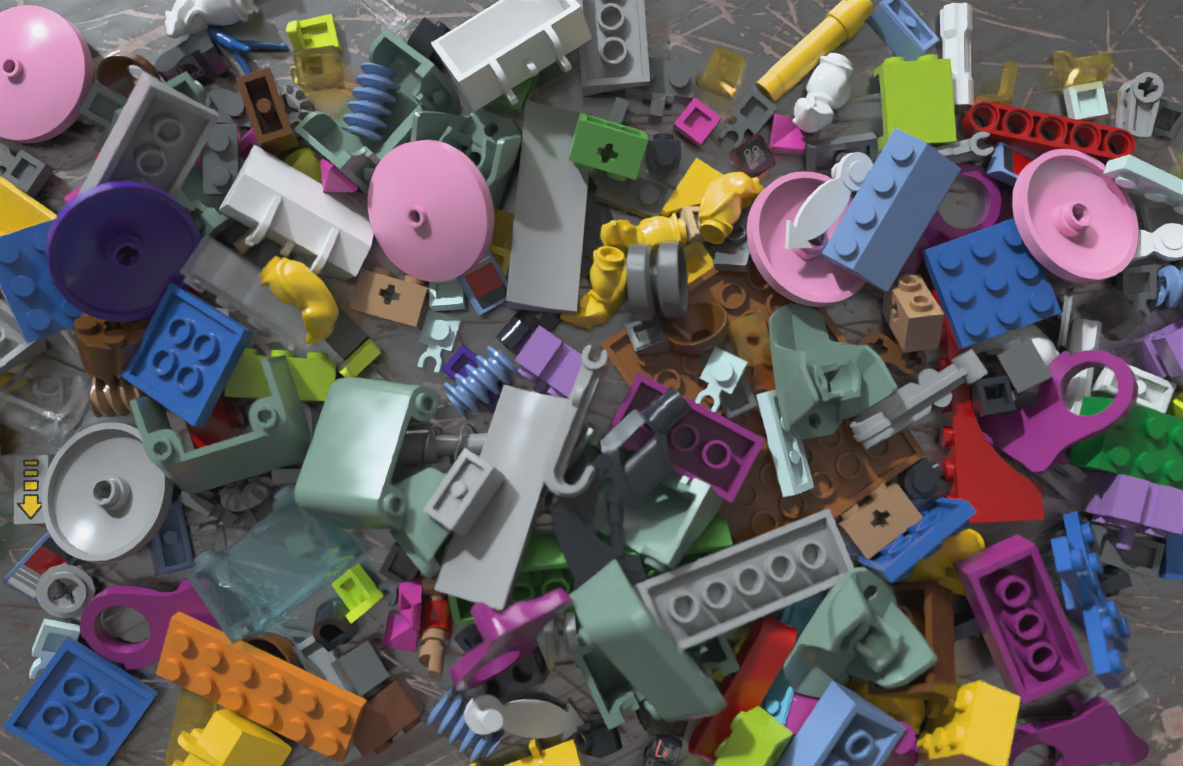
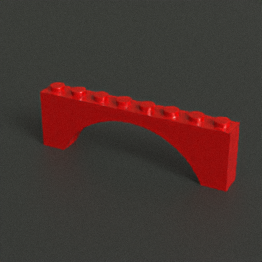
(970, 463)

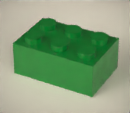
(1141, 447)

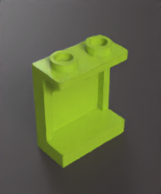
(917, 99)

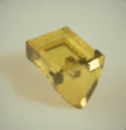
(1083, 70)
(722, 73)
(1007, 86)

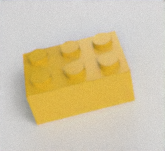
(969, 729)

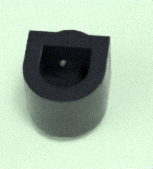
(424, 35)
(663, 156)
(921, 479)
(332, 626)
(596, 739)

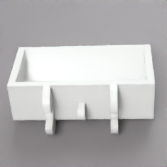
(510, 45)
(299, 215)

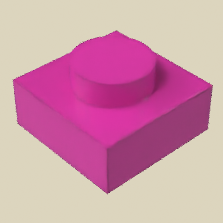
(697, 122)

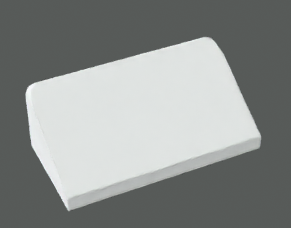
(1152, 391)

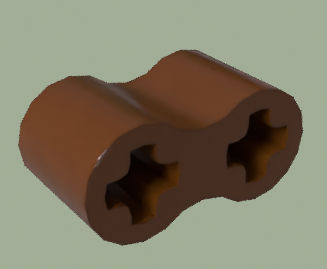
(892, 352)

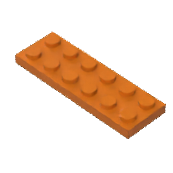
(260, 687)

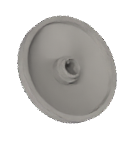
(104, 494)

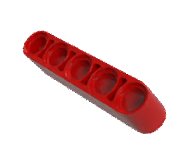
(1060, 129)
(743, 690)

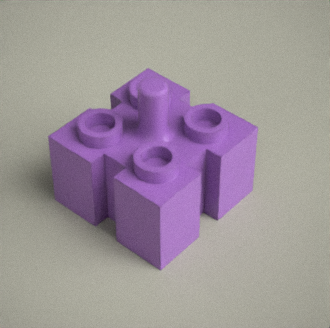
(1162, 351)
(549, 364)
(1133, 506)

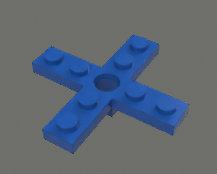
(1087, 601)

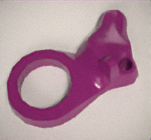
(941, 232)
(1048, 428)
(157, 610)
(505, 637)
(1089, 737)

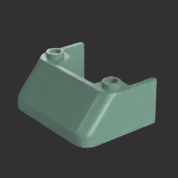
(277, 438)
(643, 650)

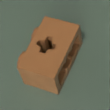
(371, 294)
(913, 314)
(895, 516)

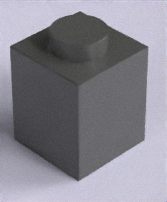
(1023, 364)
(361, 670)

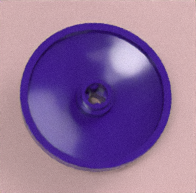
(115, 281)

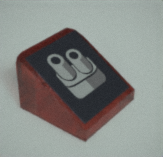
(753, 156)

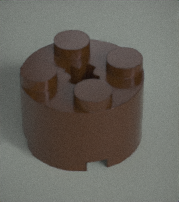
(107, 345)

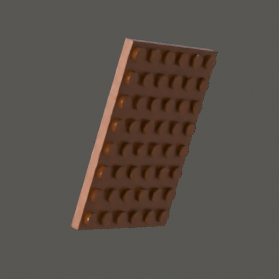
(837, 463)

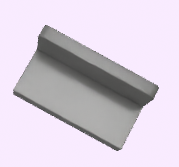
(464, 493)

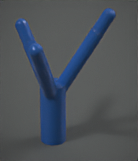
(236, 46)

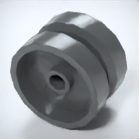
(657, 281)

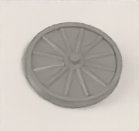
(1065, 316)

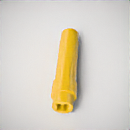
(838, 26)

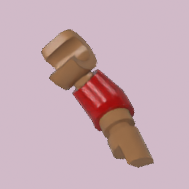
(435, 628)

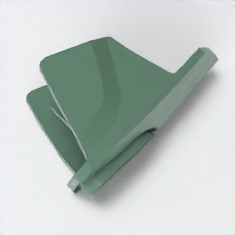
(473, 137)
(821, 377)
(421, 534)
(857, 635)

